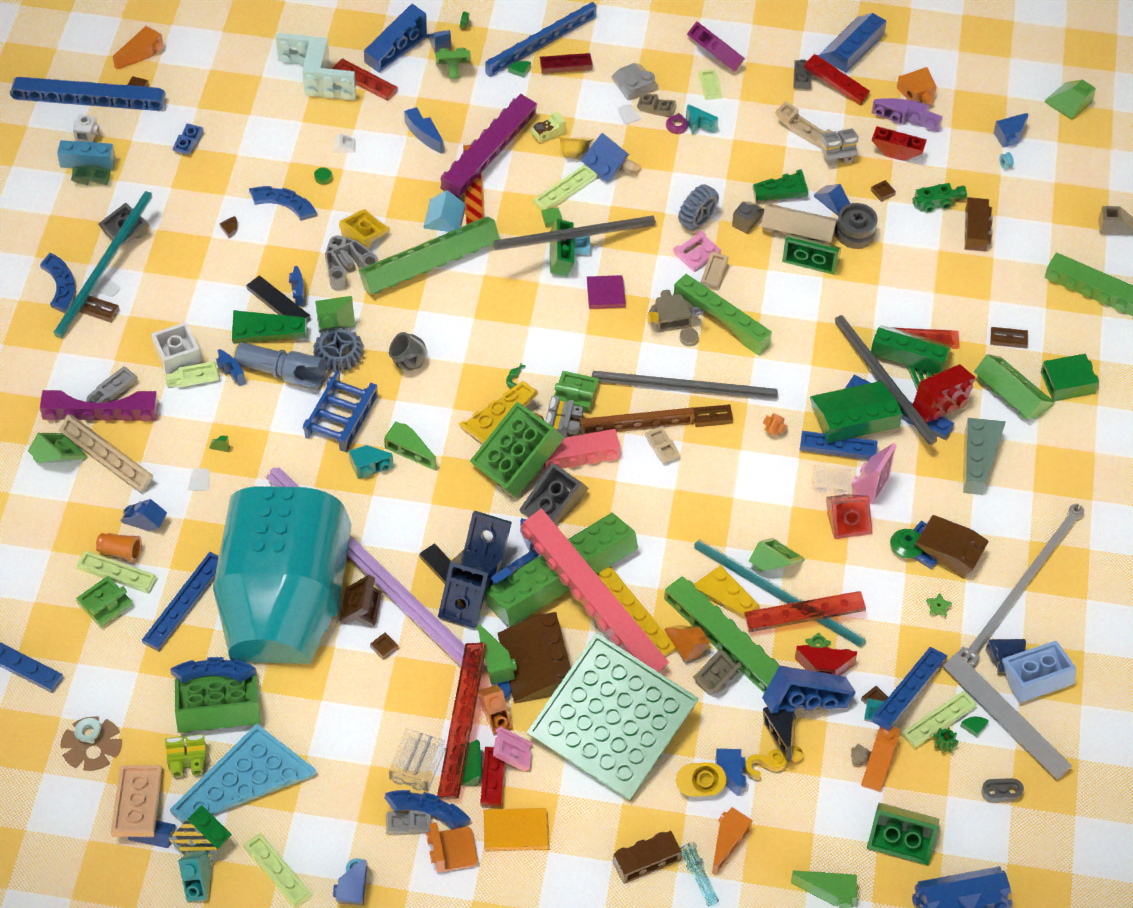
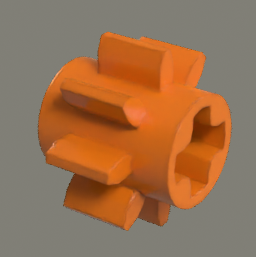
(774, 424)

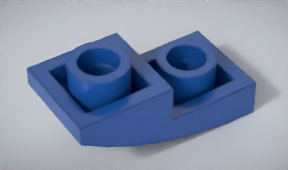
(189, 139)
(296, 281)
(230, 366)

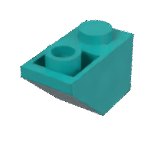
(369, 460)
(195, 875)

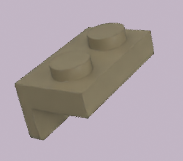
(717, 672)

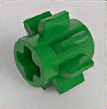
(949, 736)

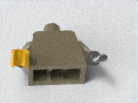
(672, 312)

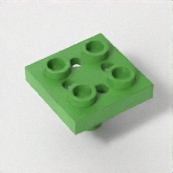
(452, 58)

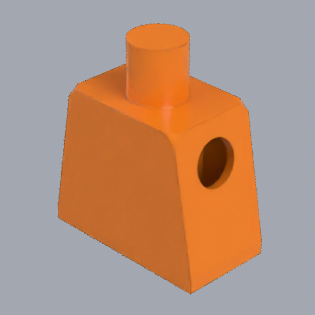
(918, 86)

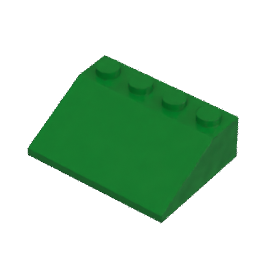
(856, 411)

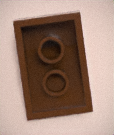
(952, 544)

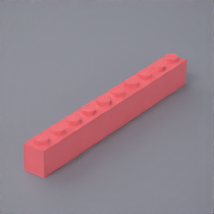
(590, 590)

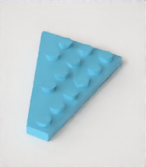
(247, 771)

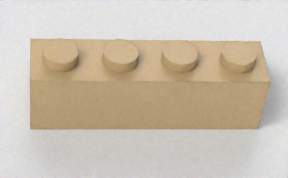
(799, 223)

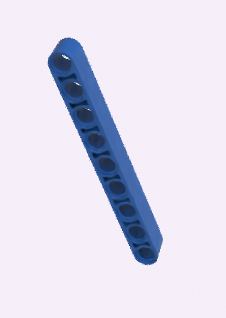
(88, 93)

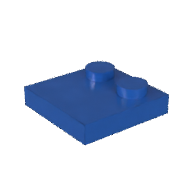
(605, 157)

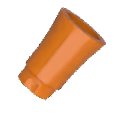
(120, 545)

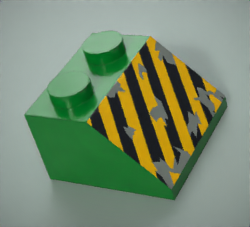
(200, 833)

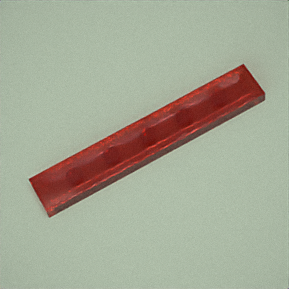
(804, 611)

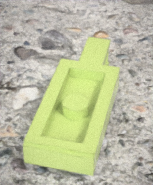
(193, 375)

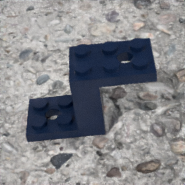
(472, 569)

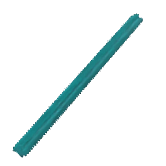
(103, 264)
(773, 590)

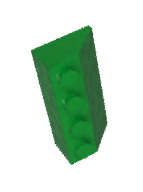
(910, 349)

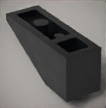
(781, 729)

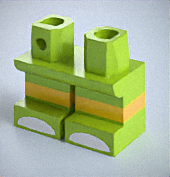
(177, 755)

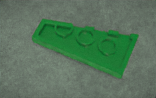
(264, 327)

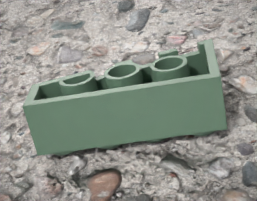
(980, 447)

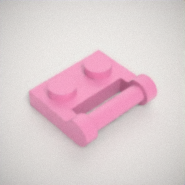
(699, 256)

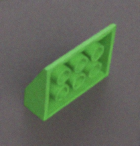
(517, 449)
(216, 703)

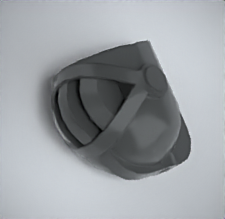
(407, 351)

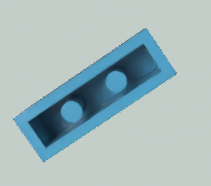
(85, 153)

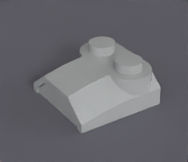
(634, 81)

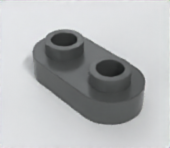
(1001, 789)

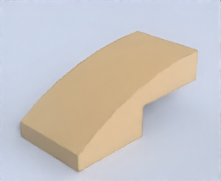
(662, 445)

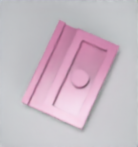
(512, 749)

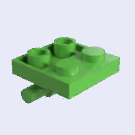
(576, 388)
(104, 601)

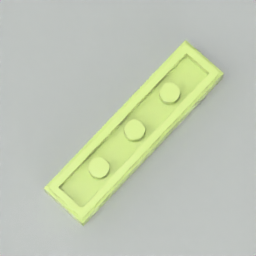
(565, 188)
(117, 571)
(939, 718)
(277, 870)

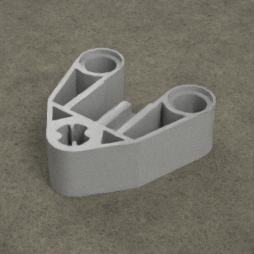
(341, 249)

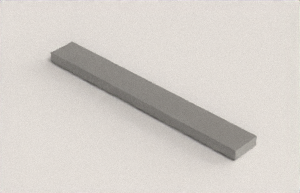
(1007, 716)

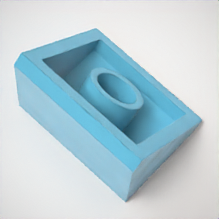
(444, 212)

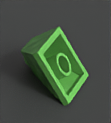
(1071, 98)
(335, 313)
(54, 448)
(772, 554)

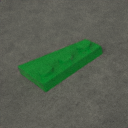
(786, 187)

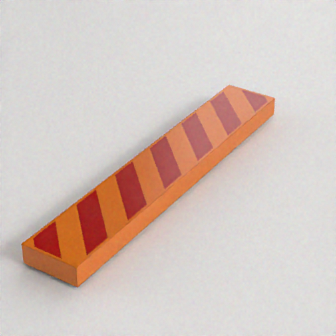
(473, 198)

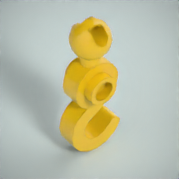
(774, 761)

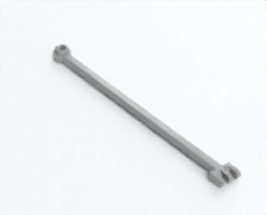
(971, 652)

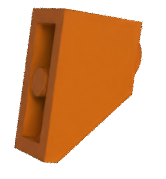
(688, 640)

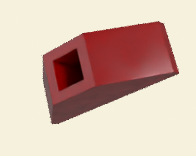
(898, 144)
(825, 659)

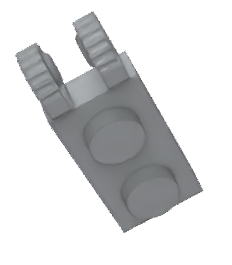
(113, 386)

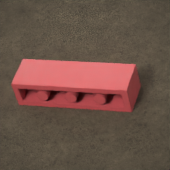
(586, 449)

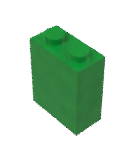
(1069, 377)

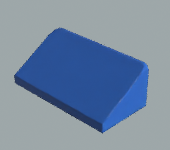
(163, 832)

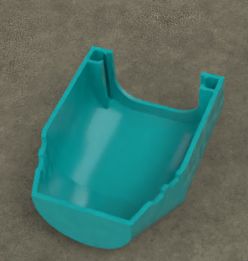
(280, 572)

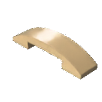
(800, 126)

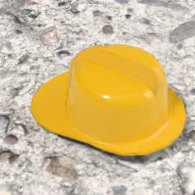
(573, 146)
(701, 779)

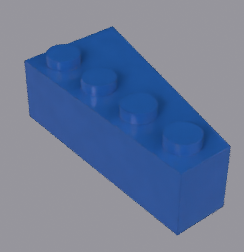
(397, 38)
(806, 689)

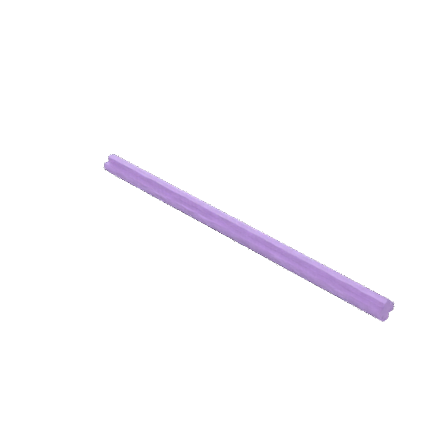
(391, 586)

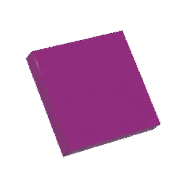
(605, 292)

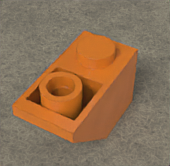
(495, 708)

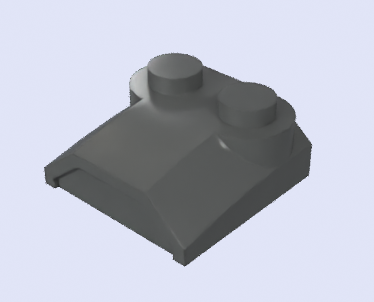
(114, 221)

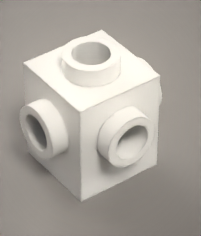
(85, 128)

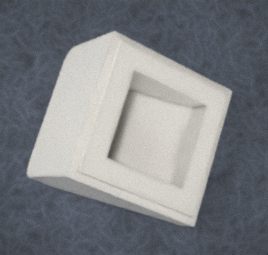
(343, 144)

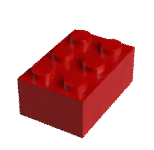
(943, 393)

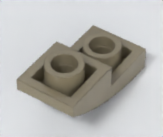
(652, 104)

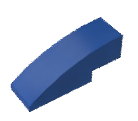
(423, 129)

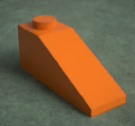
(140, 47)
(880, 758)
(731, 832)

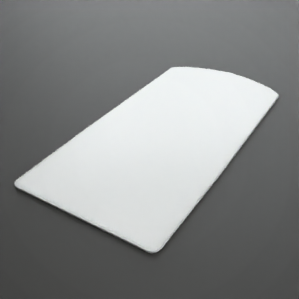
(628, 114)
(107, 286)
(199, 480)

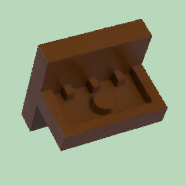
(361, 602)

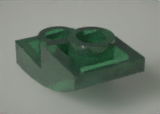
(85, 173)

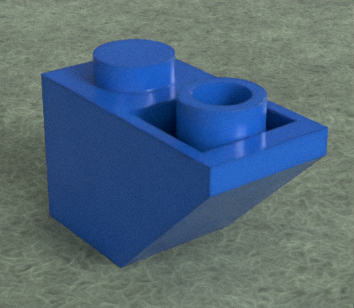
(144, 515)
(732, 764)

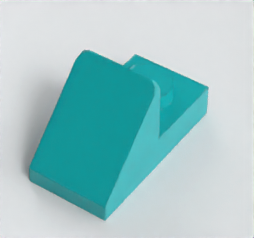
(700, 118)

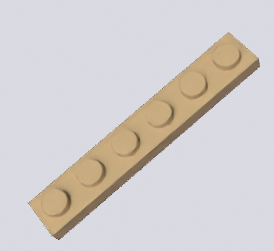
(106, 453)

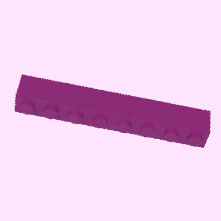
(488, 145)

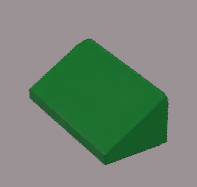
(472, 768)

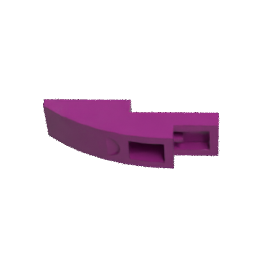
(715, 46)

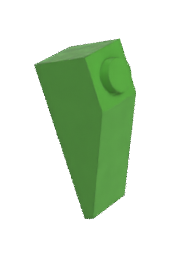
(406, 442)
(497, 658)
(832, 888)

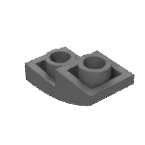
(801, 76)

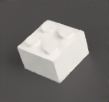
(176, 347)

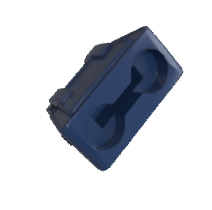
(1002, 648)

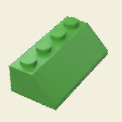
(1013, 386)

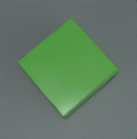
(550, 215)

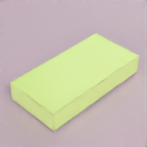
(710, 84)

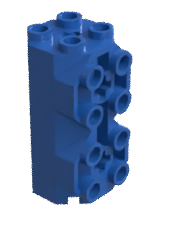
(965, 890)

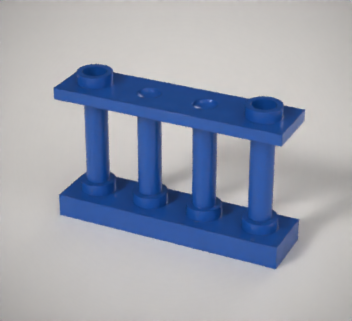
(352, 423)

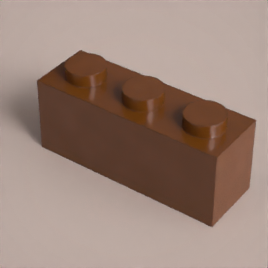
(977, 224)
(646, 856)

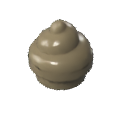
(859, 755)

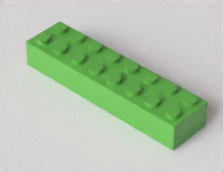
(538, 585)

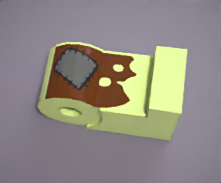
(549, 128)

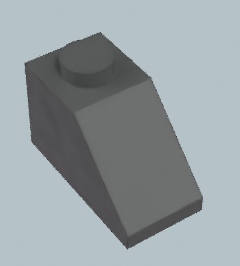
(746, 216)

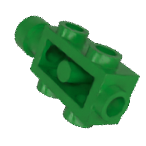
(938, 196)

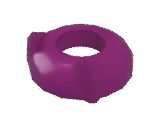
(677, 129)

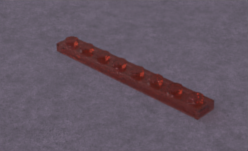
(462, 721)

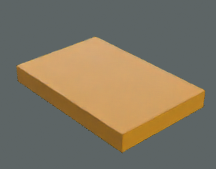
(515, 829)

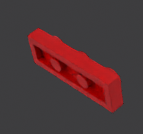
(492, 779)

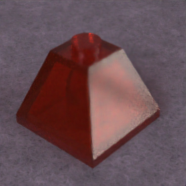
(849, 515)

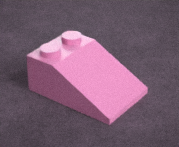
(874, 474)

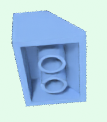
(1039, 671)

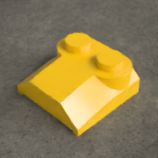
(362, 228)

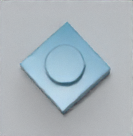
(582, 245)

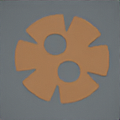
(78, 753)

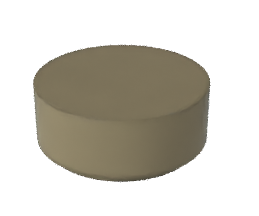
(688, 336)

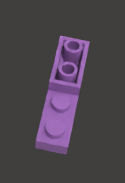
(907, 110)

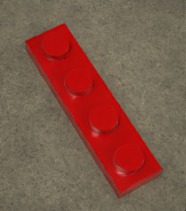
(836, 79)

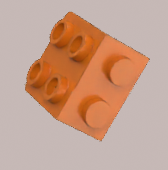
(451, 848)

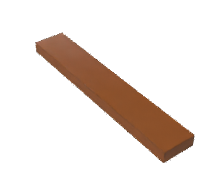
(637, 420)

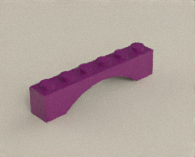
(137, 406)

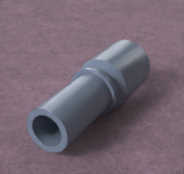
(292, 366)

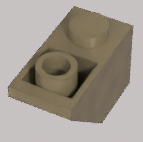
(1115, 220)

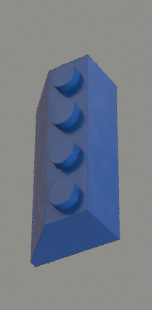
(854, 41)

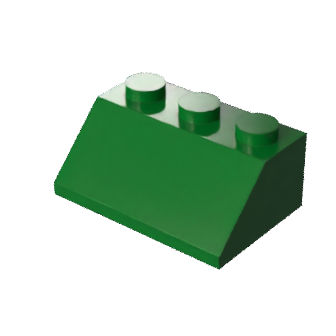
(811, 254)
(903, 833)

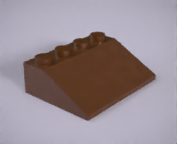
(538, 655)

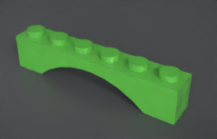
(749, 331)

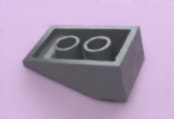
(555, 493)

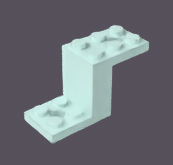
(316, 76)

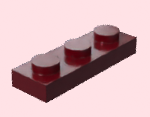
(565, 63)

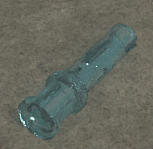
(695, 865)

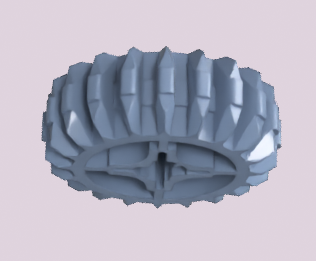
(698, 207)
(349, 346)

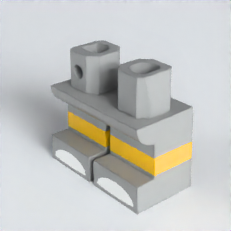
(839, 145)
(560, 416)

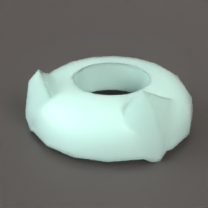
(83, 725)

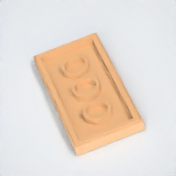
(136, 801)

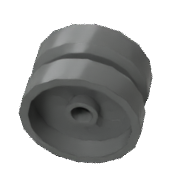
(856, 225)

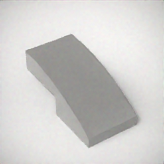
(407, 823)

